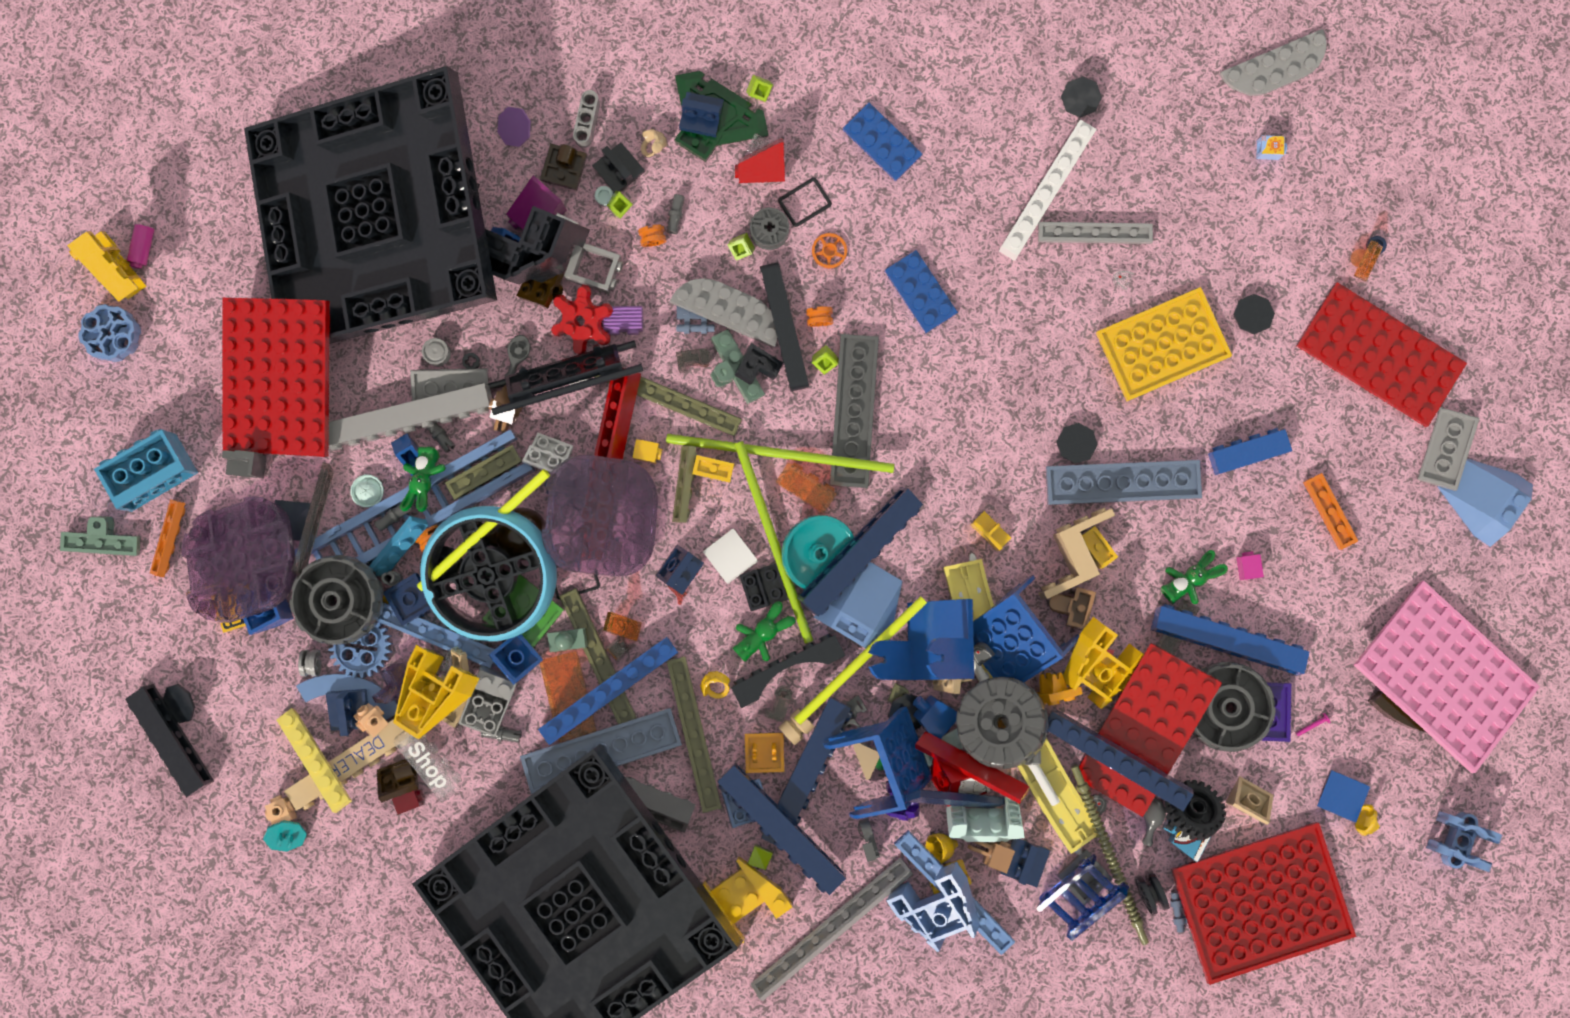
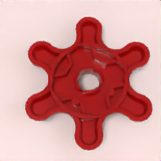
(592, 315)

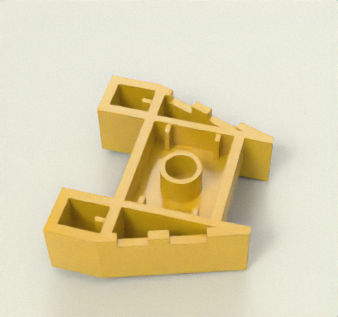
(105, 262)
(1097, 667)
(745, 892)

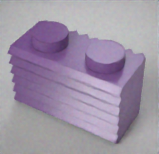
(624, 319)

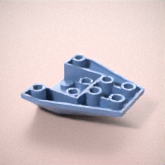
(865, 606)

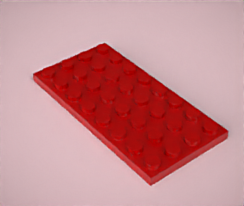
(1381, 354)
(1152, 722)

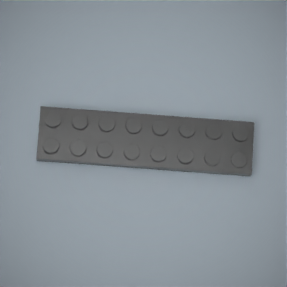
(854, 407)

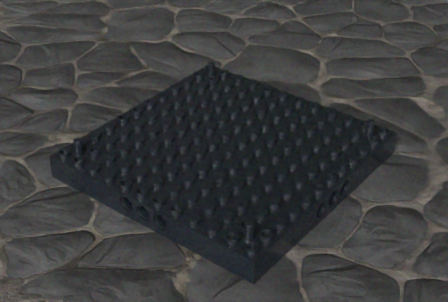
(374, 205)
(578, 902)

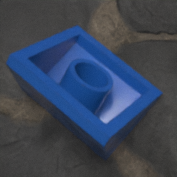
(515, 658)

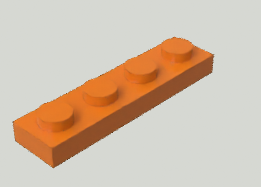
(1330, 511)
(167, 538)

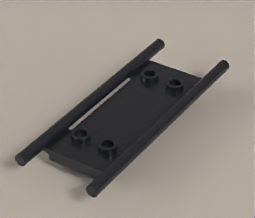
(527, 383)

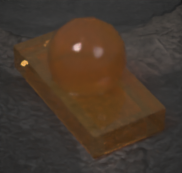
(1365, 259)
(622, 626)

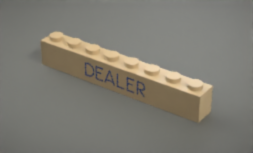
(346, 765)

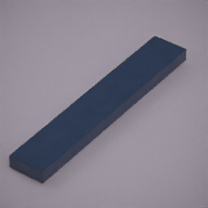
(955, 799)

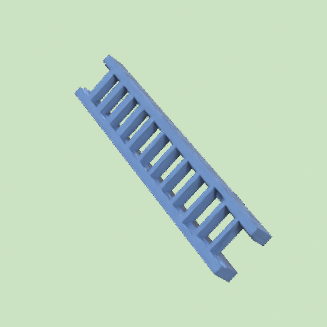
(464, 502)

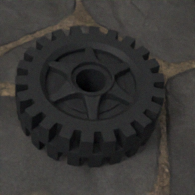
(1207, 817)

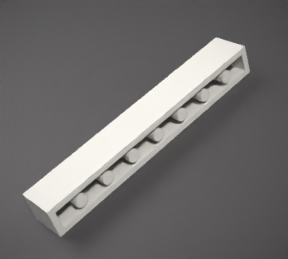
(1047, 190)

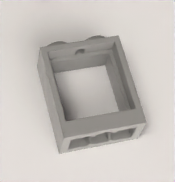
(574, 263)

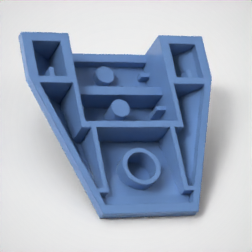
(1489, 500)

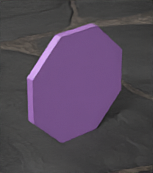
(514, 126)

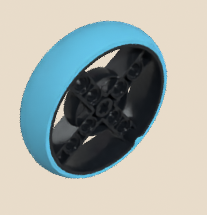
(506, 624)

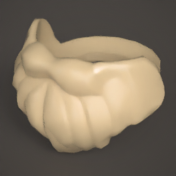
(659, 143)

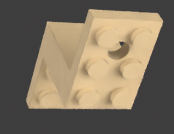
(1075, 553)

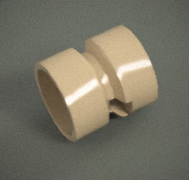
(794, 730)

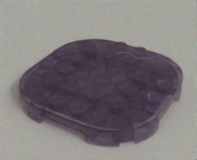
(600, 516)
(239, 560)

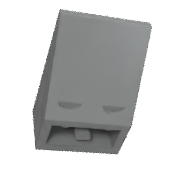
(488, 701)

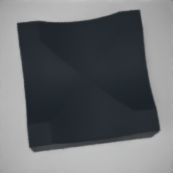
(297, 515)

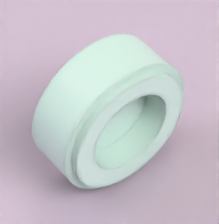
(603, 195)

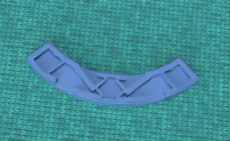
(339, 682)

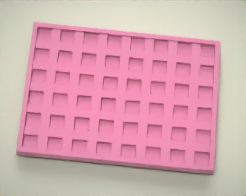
(1447, 676)

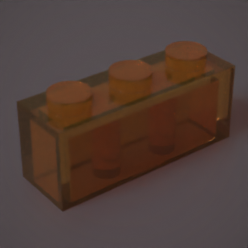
(806, 487)

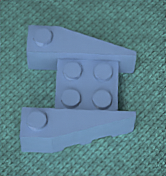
(941, 913)

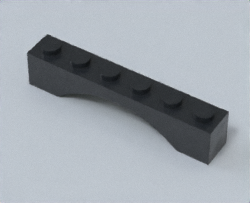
(824, 652)

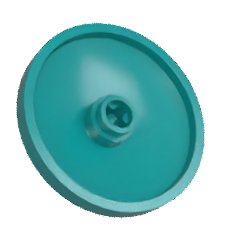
(812, 546)

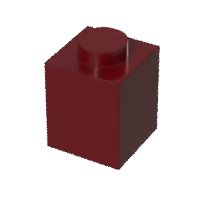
(408, 801)

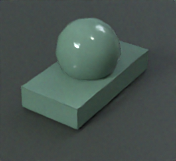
(567, 640)

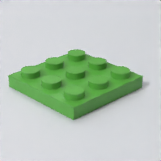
(522, 600)

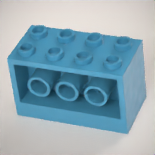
(145, 470)

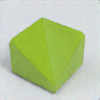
(759, 88)
(619, 204)
(741, 246)
(825, 359)
(760, 857)

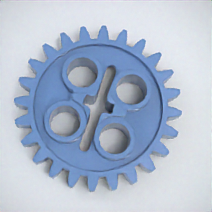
(357, 663)

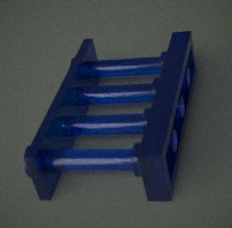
(1088, 915)

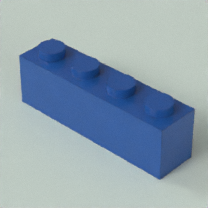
(1249, 452)

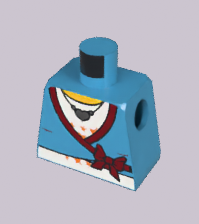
(1191, 848)

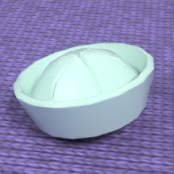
(367, 491)

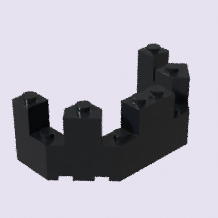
(539, 251)

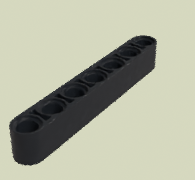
(784, 326)

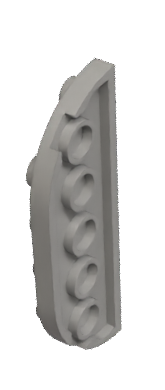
(1277, 66)
(728, 308)

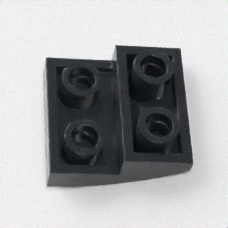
(763, 587)

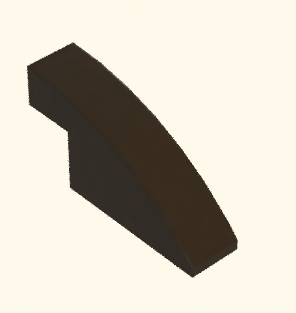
(1392, 711)

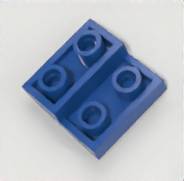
(1343, 796)

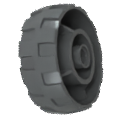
(357, 595)
(1252, 710)
(980, 717)

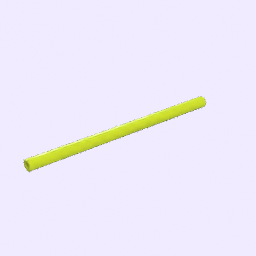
(487, 526)
(858, 661)

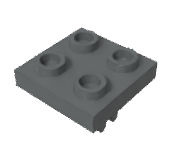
(1087, 877)

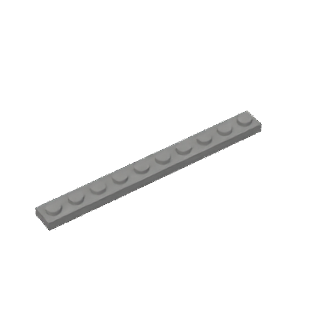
(831, 929)

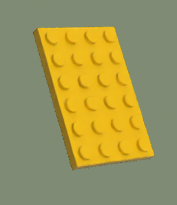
(1163, 344)

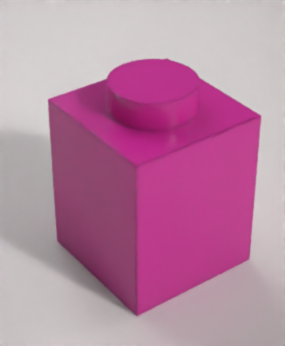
(1249, 566)

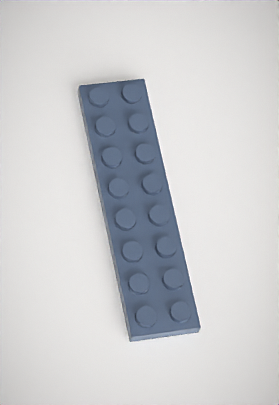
(1123, 482)
(622, 743)

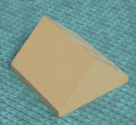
(867, 758)
(1251, 800)

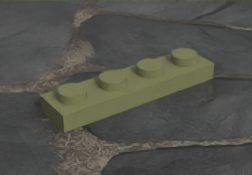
(483, 472)
(683, 489)

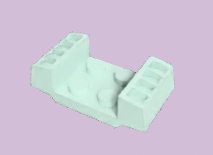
(985, 823)

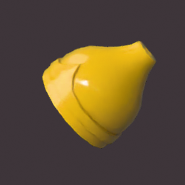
(941, 846)

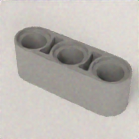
(586, 110)

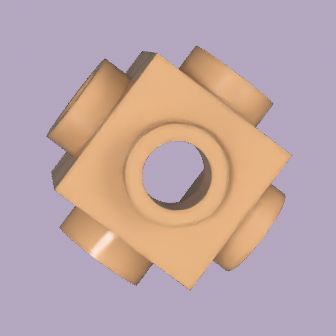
(370, 719)
(280, 810)

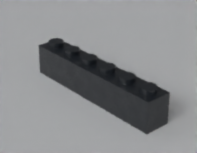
(169, 740)

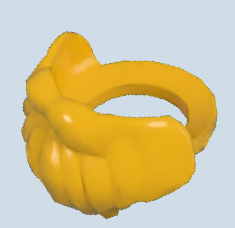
(712, 677)
(1367, 820)

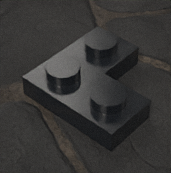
(757, 360)

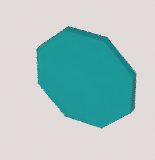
(285, 836)

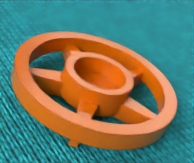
(829, 250)

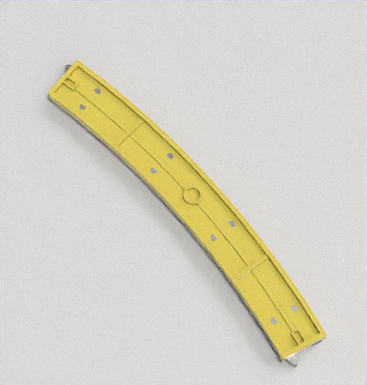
(1069, 815)

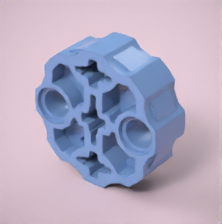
(120, 330)

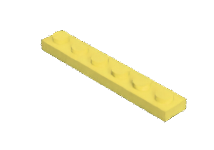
(314, 760)

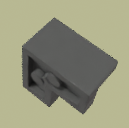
(245, 463)

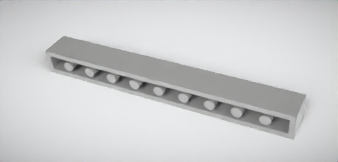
(409, 415)

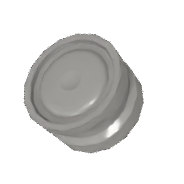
(436, 352)
(309, 663)

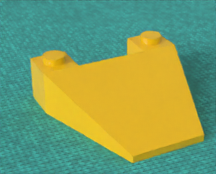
(427, 697)

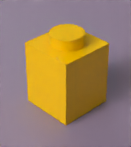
(647, 451)

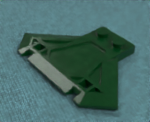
(731, 126)

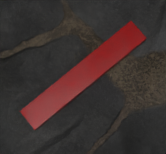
(972, 768)

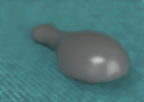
(517, 351)
(1153, 818)

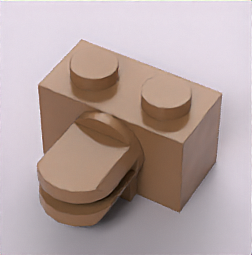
(508, 417)
(1076, 607)
(997, 854)

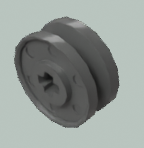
(760, 223)

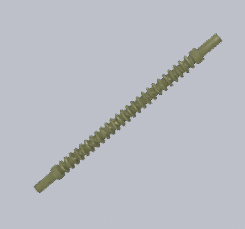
(1083, 788)

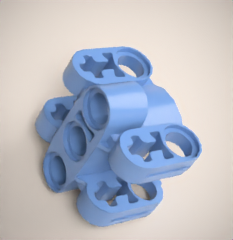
(1468, 832)

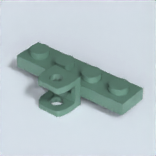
(725, 371)
(100, 539)

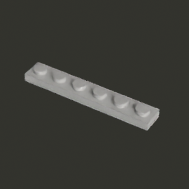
(1095, 232)

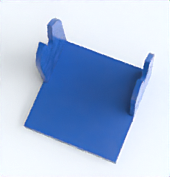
(1017, 638)
(937, 645)
(902, 762)

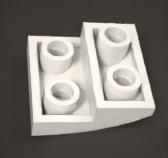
(547, 452)
(730, 556)

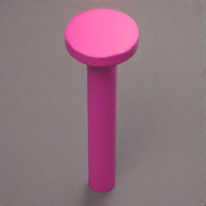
(1313, 725)

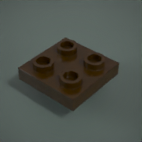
(563, 166)
(541, 293)
(396, 780)

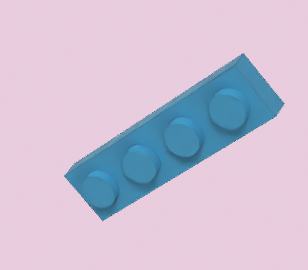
(398, 545)

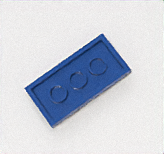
(882, 141)
(921, 291)

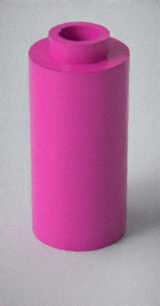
(140, 246)

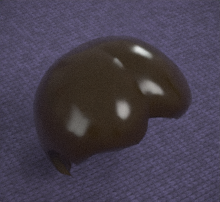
(510, 540)

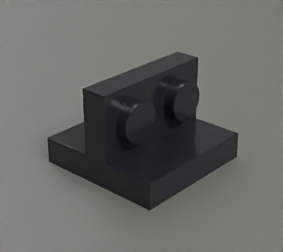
(618, 167)

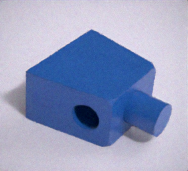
(934, 715)

